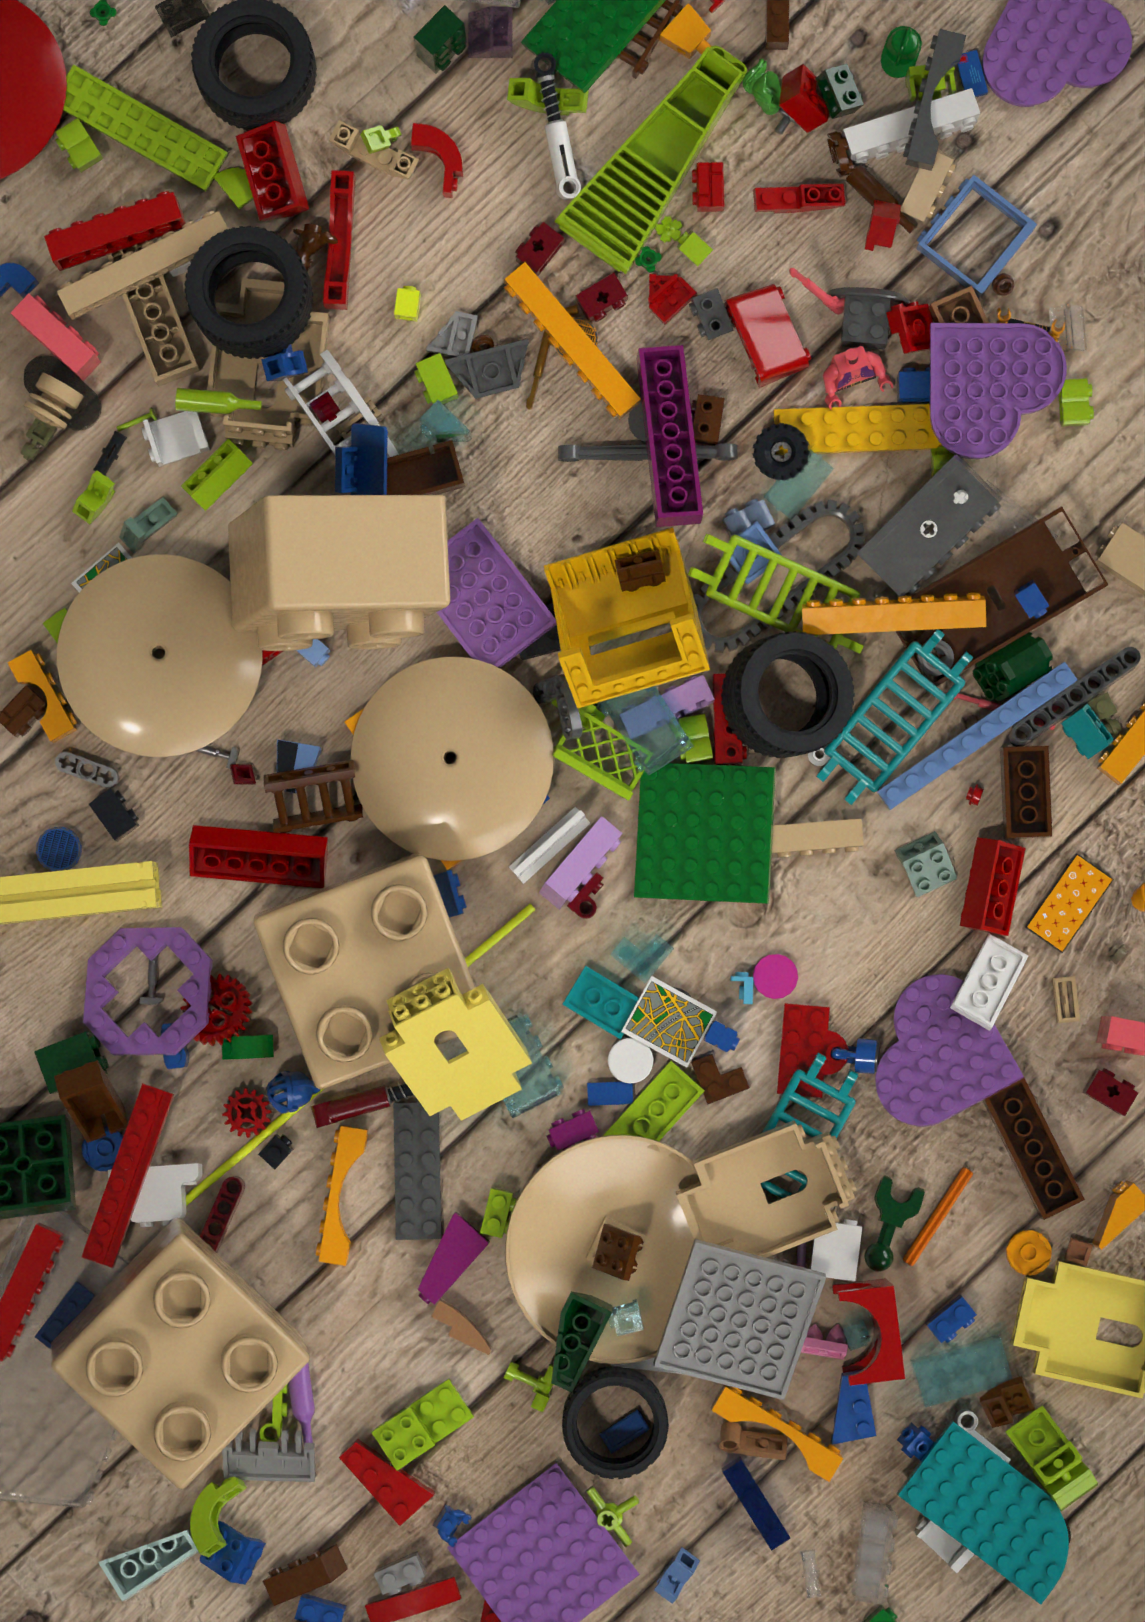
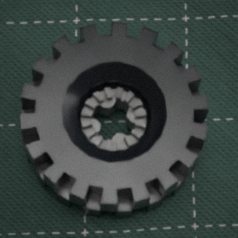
(769, 443)

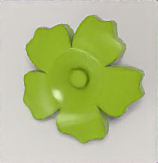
(669, 229)

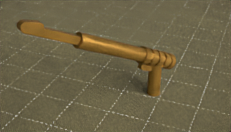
(540, 363)

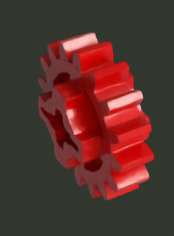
(240, 1120)

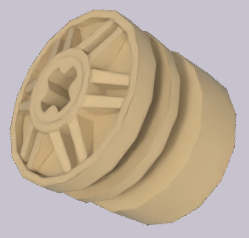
(53, 401)

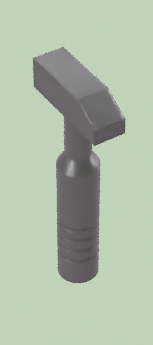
(214, 752)
(152, 981)

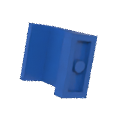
(447, 886)

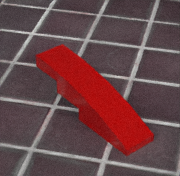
(414, 1601)

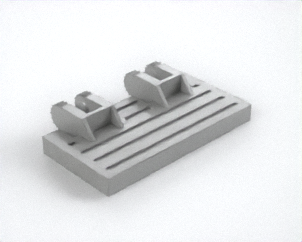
(269, 1461)

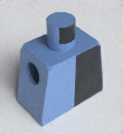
(295, 756)

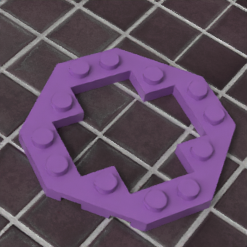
(101, 991)

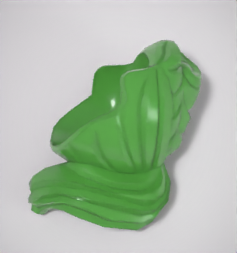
(764, 87)

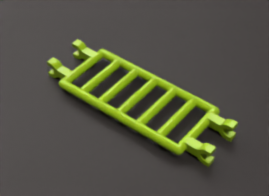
(774, 559)

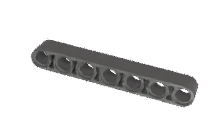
(1081, 688)

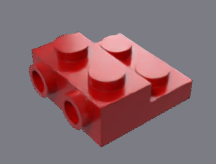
(912, 325)

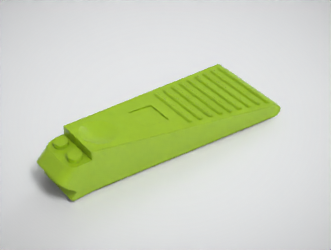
(638, 182)

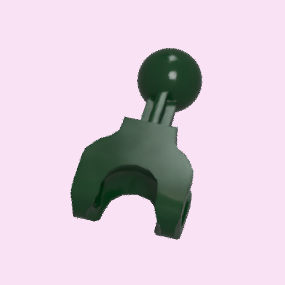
(892, 1214)

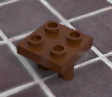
(617, 1252)

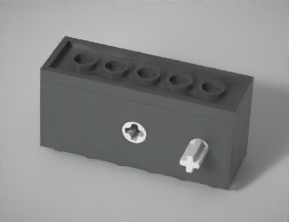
(905, 548)

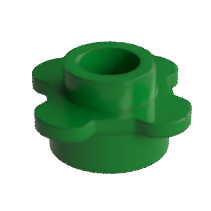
(101, 6)
(648, 253)

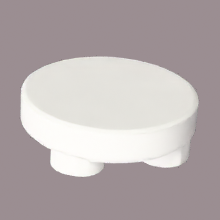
(630, 1060)

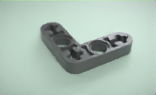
(558, 689)

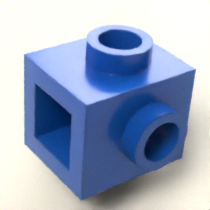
(915, 1441)

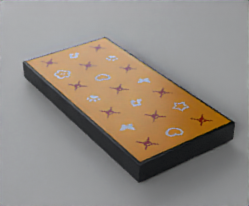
(1069, 903)

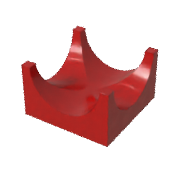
(884, 1357)

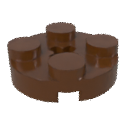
(838, 146)

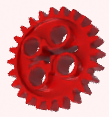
(224, 991)

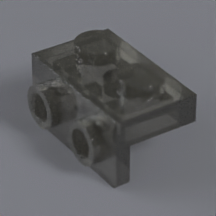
(181, 14)

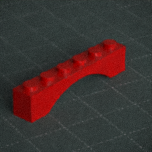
(341, 225)

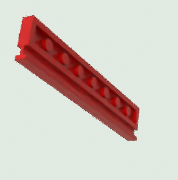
(127, 1175)

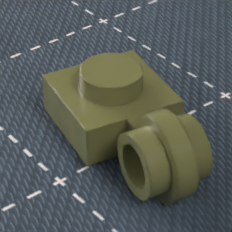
(40, 434)
(1104, 708)

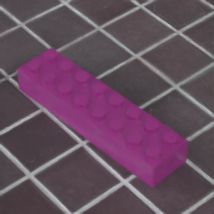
(669, 436)

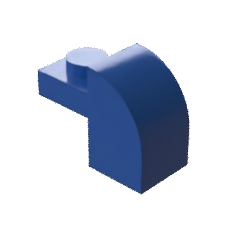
(18, 278)

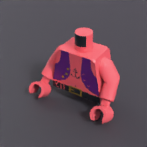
(852, 369)

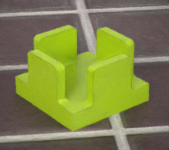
(914, 79)

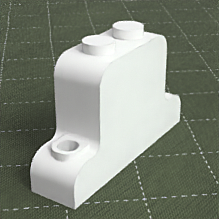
(164, 1193)

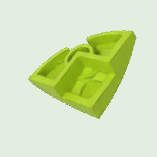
(235, 185)

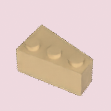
(927, 187)

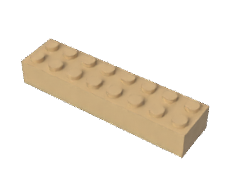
(158, 325)

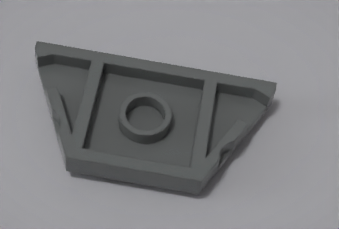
(490, 369)

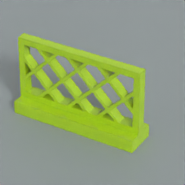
(592, 771)

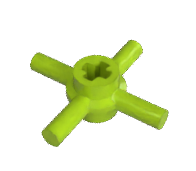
(615, 1511)

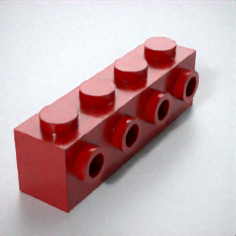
(727, 747)

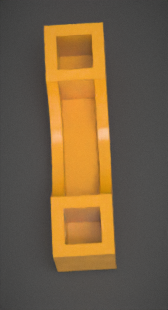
(56, 721)

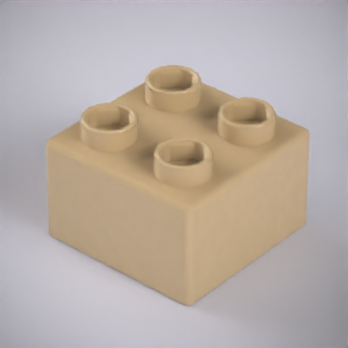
(338, 566)
(351, 951)
(178, 1353)

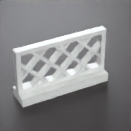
(549, 845)

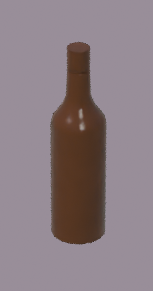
(873, 190)

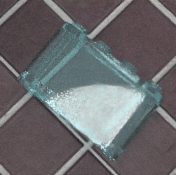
(535, 1079)

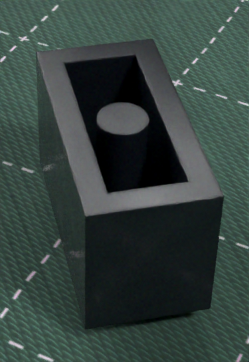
(114, 814)

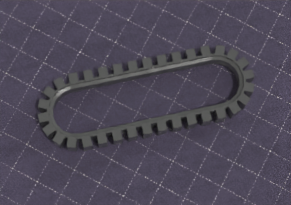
(830, 568)

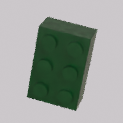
(440, 40)

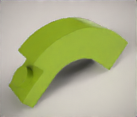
(527, 95)
(206, 1512)

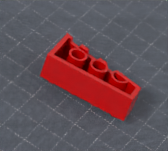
(394, 1490)

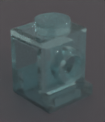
(626, 1318)
(856, 1334)

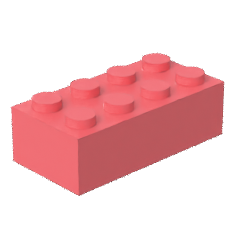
(59, 340)

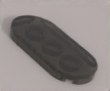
(89, 408)

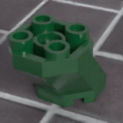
(1013, 667)

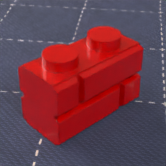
(709, 187)

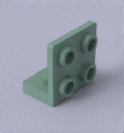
(926, 863)

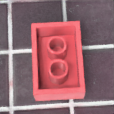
(1122, 1033)

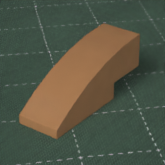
(462, 1327)

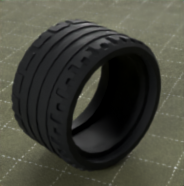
(606, 1466)

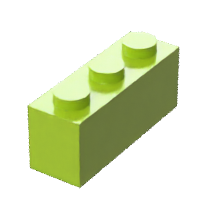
(216, 474)

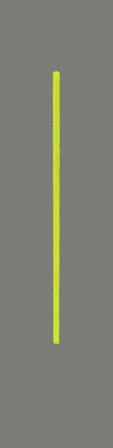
(280, 1120)

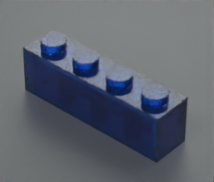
(755, 1503)

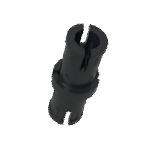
(117, 440)

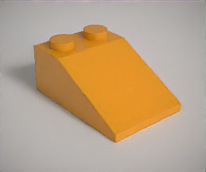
(1121, 1210)

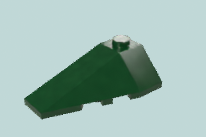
(578, 1333)

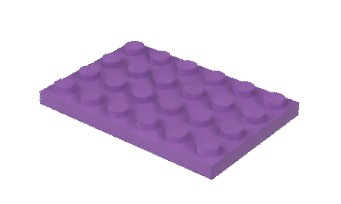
(490, 601)

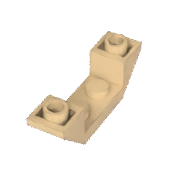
(388, 161)

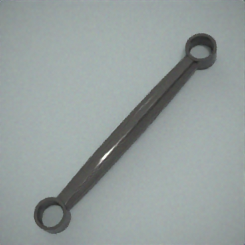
(574, 453)

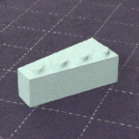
(144, 1565)

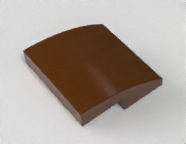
(1005, 1401)

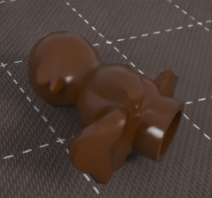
(311, 241)

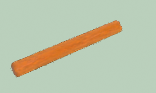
(937, 1216)

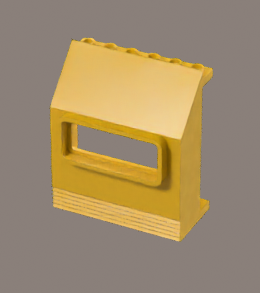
(595, 610)

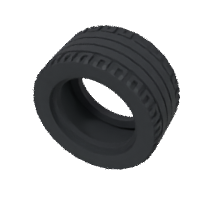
(244, 19)
(235, 248)
(832, 688)

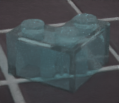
(644, 962)

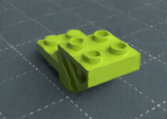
(422, 1424)
(1052, 1458)

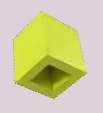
(407, 303)

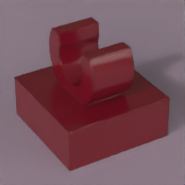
(325, 408)

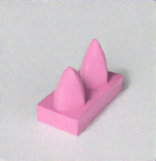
(833, 1347)

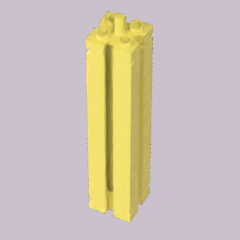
(79, 892)

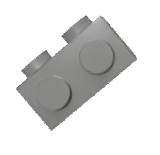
(400, 1573)

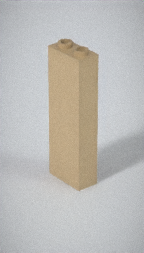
(1124, 556)

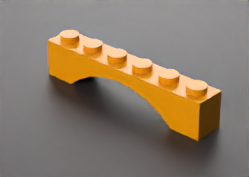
(335, 1242)
(736, 1407)

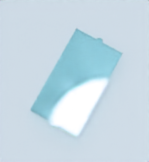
(794, 493)

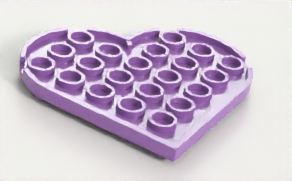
(1054, 44)
(986, 380)
(940, 1057)

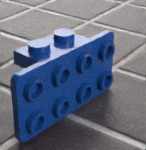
(363, 465)

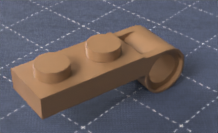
(752, 1443)

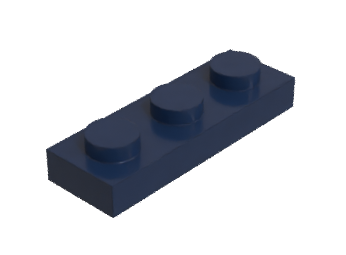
(68, 1309)

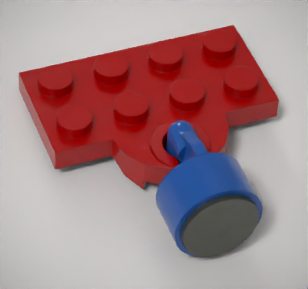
(805, 1035)

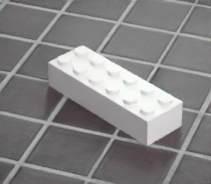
(890, 132)

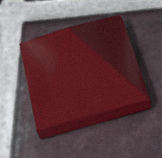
(242, 774)

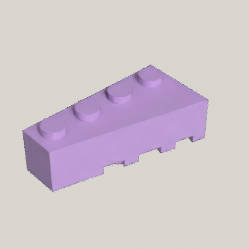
(688, 697)

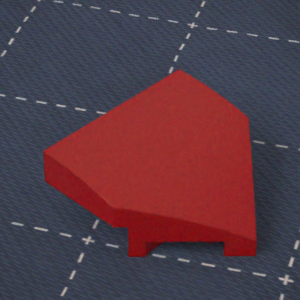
(668, 296)

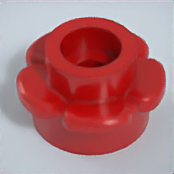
(974, 795)

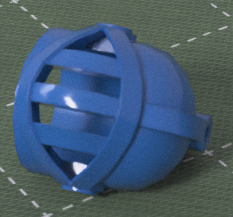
(297, 1091)

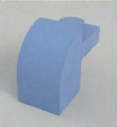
(676, 1575)

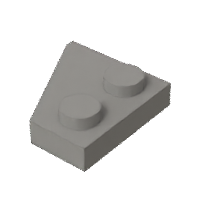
(456, 336)

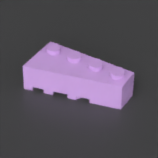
(580, 862)

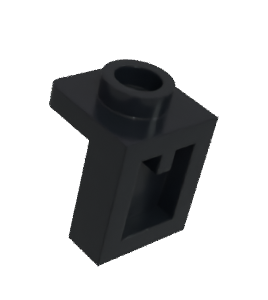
(276, 1150)

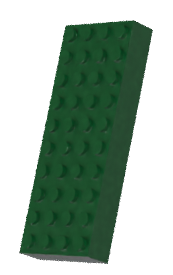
(36, 1167)

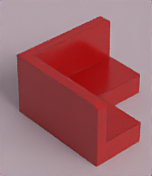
(800, 99)
(882, 224)

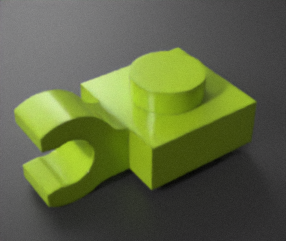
(378, 139)

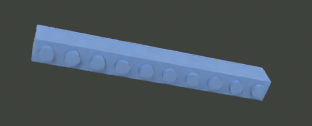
(977, 735)

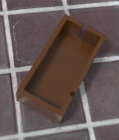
(423, 472)
(87, 1096)

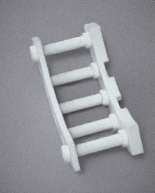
(342, 384)

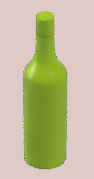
(211, 401)

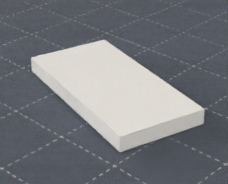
(989, 981)

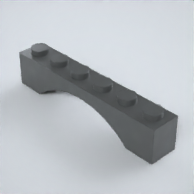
(924, 144)

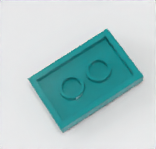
(601, 1001)

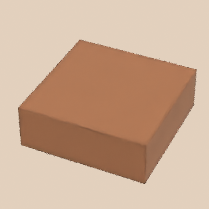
(1078, 1251)

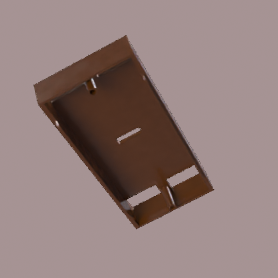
(1009, 566)

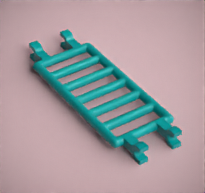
(916, 734)
(789, 1094)

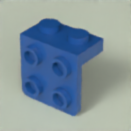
(237, 1558)

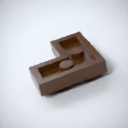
(716, 1085)

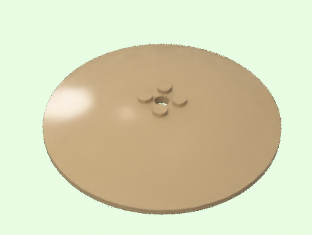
(559, 1227)

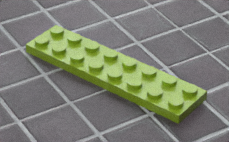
(142, 129)

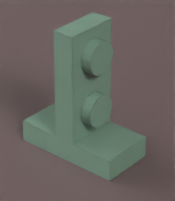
(146, 524)

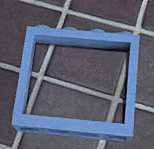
(952, 204)

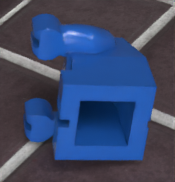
(448, 1521)

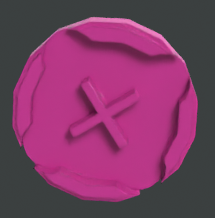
(775, 976)

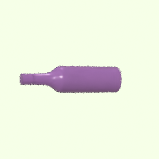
(302, 1401)

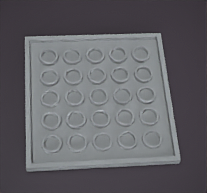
(739, 1319)

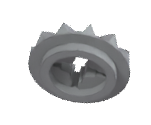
(941, 648)

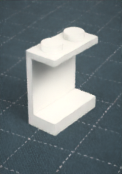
(175, 437)
(943, 1544)

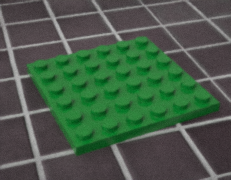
(705, 833)

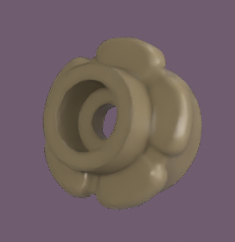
(1117, 953)

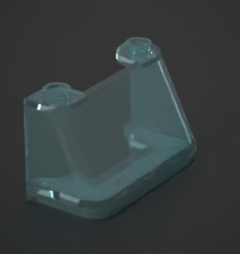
(648, 728)

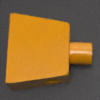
(686, 33)

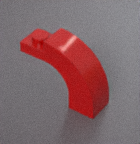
(435, 141)

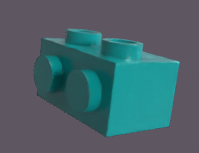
(1087, 731)

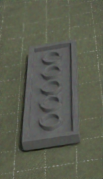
(417, 1172)

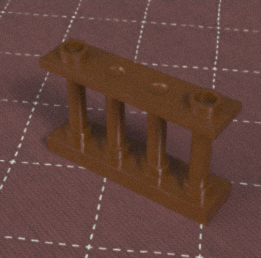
(640, 65)
(304, 777)

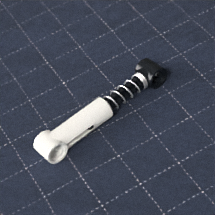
(556, 129)

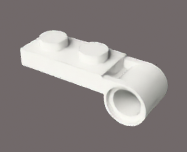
(971, 1430)

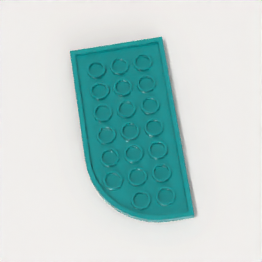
(991, 1511)

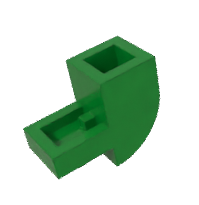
(248, 1047)

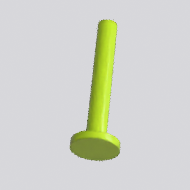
(138, 420)

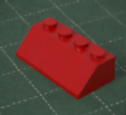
(272, 171)
(992, 886)

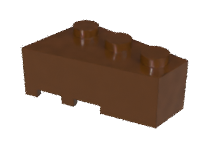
(305, 1575)

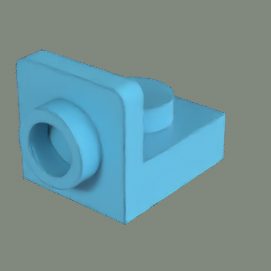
(745, 991)

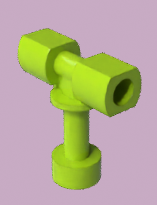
(541, 1385)

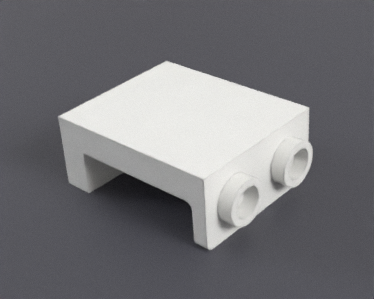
(838, 1251)

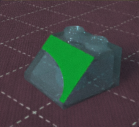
(443, 425)

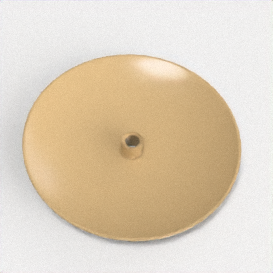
(150, 702)
(499, 765)

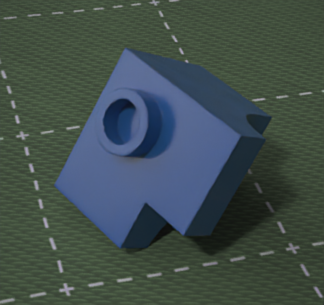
(284, 365)

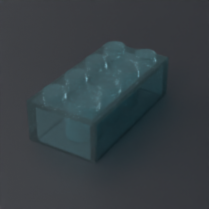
(961, 1371)

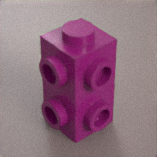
(567, 1133)

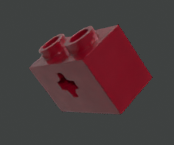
(550, 241)
(607, 287)
(1120, 1101)

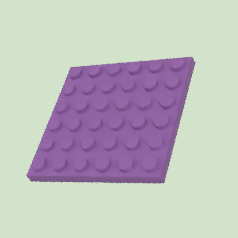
(543, 1555)

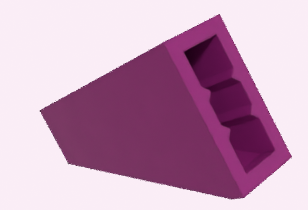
(452, 1257)

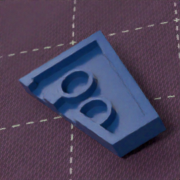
(853, 1412)

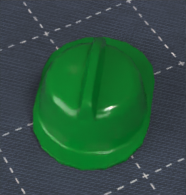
(900, 51)

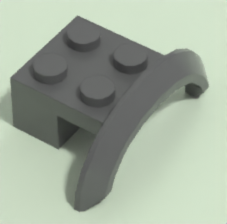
(865, 315)

